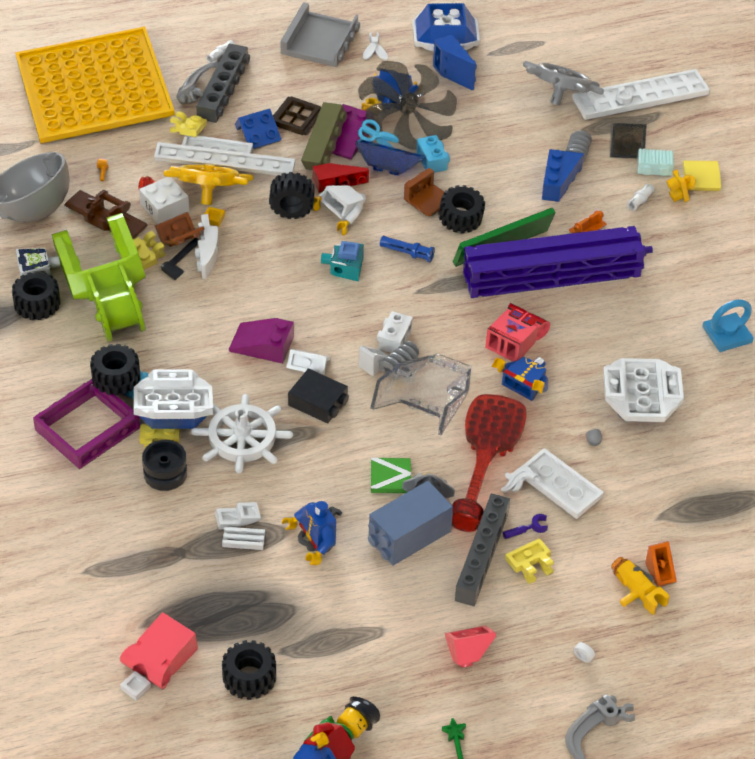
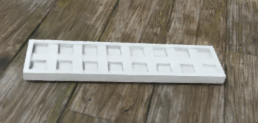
(645, 94)

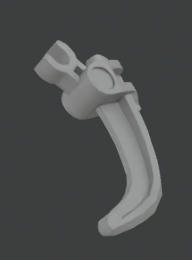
(188, 91)
(599, 711)

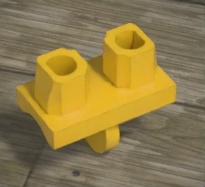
(680, 185)

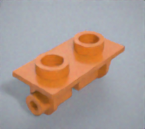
(592, 223)

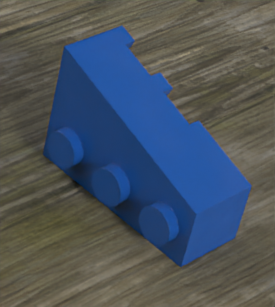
(560, 172)

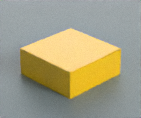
(215, 216)

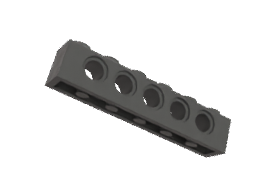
(223, 82)
(482, 550)

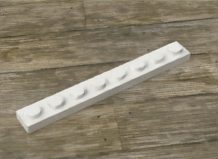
(235, 160)

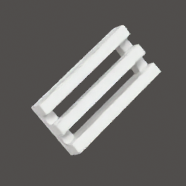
(244, 535)

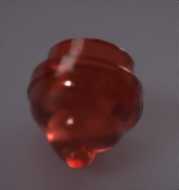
(144, 181)

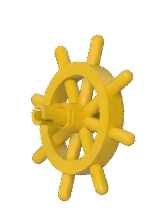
(208, 177)

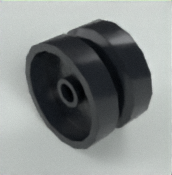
(164, 465)

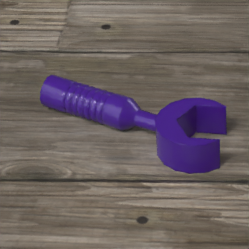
(523, 529)

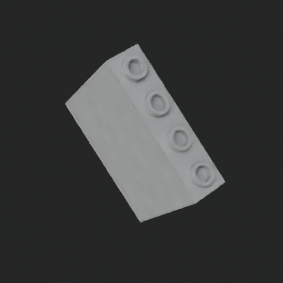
(318, 37)

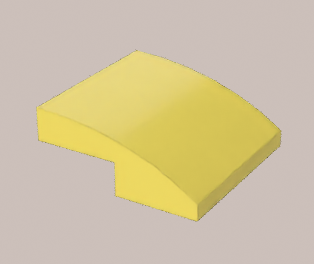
(705, 173)

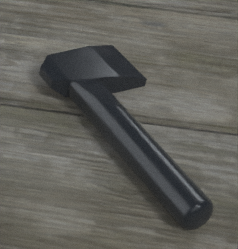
(170, 267)

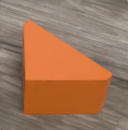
(660, 563)

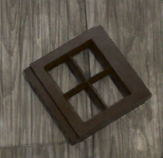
(284, 109)

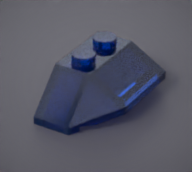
(388, 158)

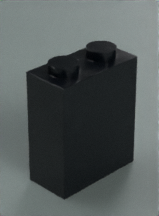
(318, 395)

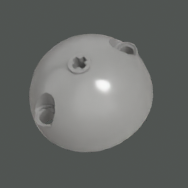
(34, 187)

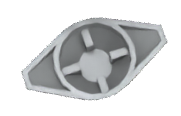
(437, 481)

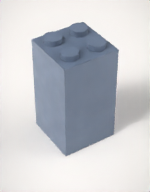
(410, 523)

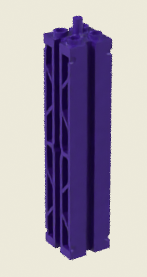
(554, 261)

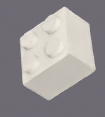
(164, 200)

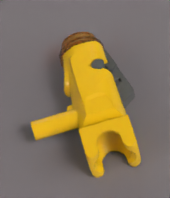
(639, 584)

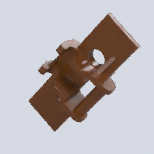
(98, 213)

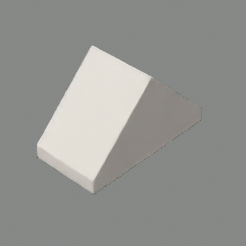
(370, 358)

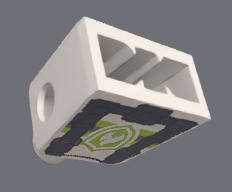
(35, 260)

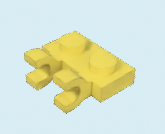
(188, 126)
(147, 257)
(150, 435)
(528, 555)

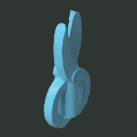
(380, 137)

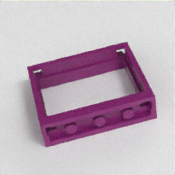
(106, 440)

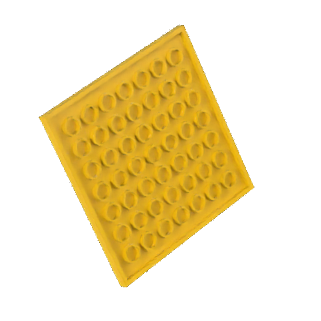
(94, 84)

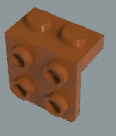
(423, 193)
(176, 229)

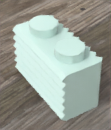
(655, 162)

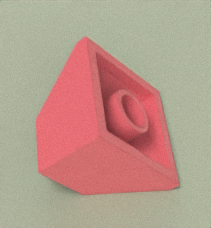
(469, 644)

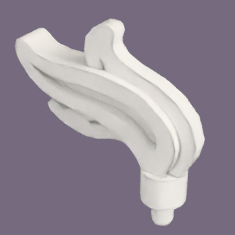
(517, 478)

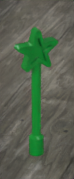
(455, 732)

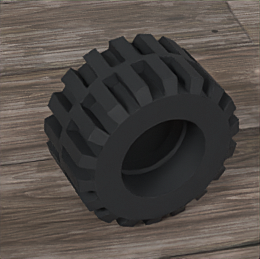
(291, 195)
(461, 198)
(36, 295)
(112, 358)
(249, 655)

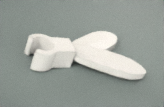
(375, 47)

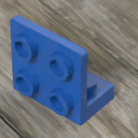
(259, 128)

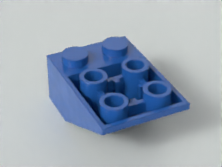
(454, 62)

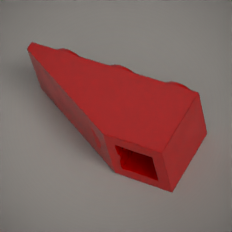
(339, 175)

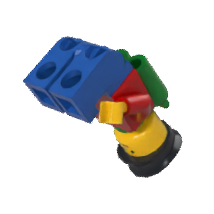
(334, 739)

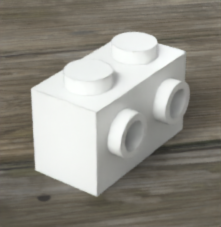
(395, 331)

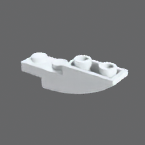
(207, 247)

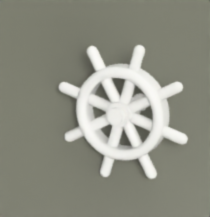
(242, 433)

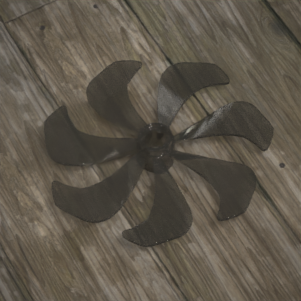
(407, 102)

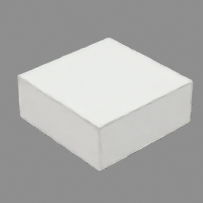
(135, 685)

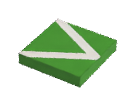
(389, 474)

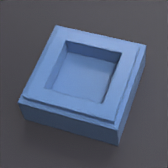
(349, 250)

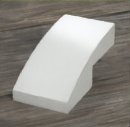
(236, 517)

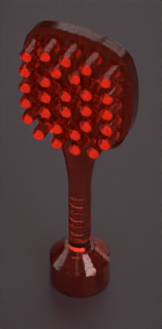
(491, 427)

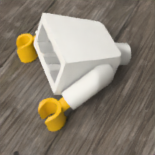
(343, 202)

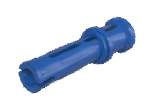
(414, 250)

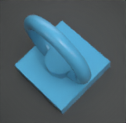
(729, 330)

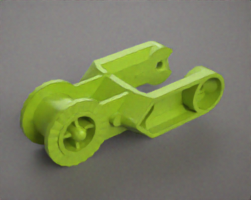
(109, 284)

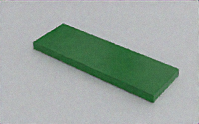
(517, 230)

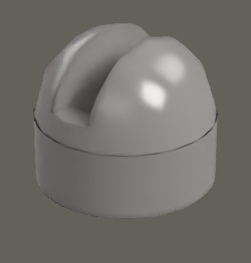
(594, 437)

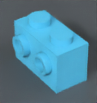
(435, 154)

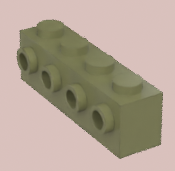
(324, 135)

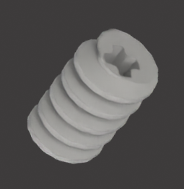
(579, 143)
(404, 353)

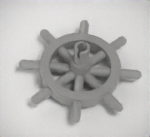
(562, 79)

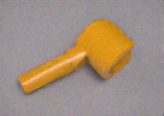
(102, 164)

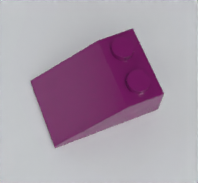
(346, 142)
(264, 339)

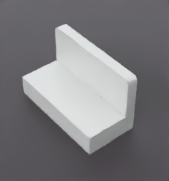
(302, 360)

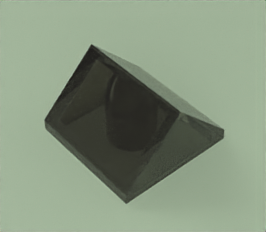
(627, 140)

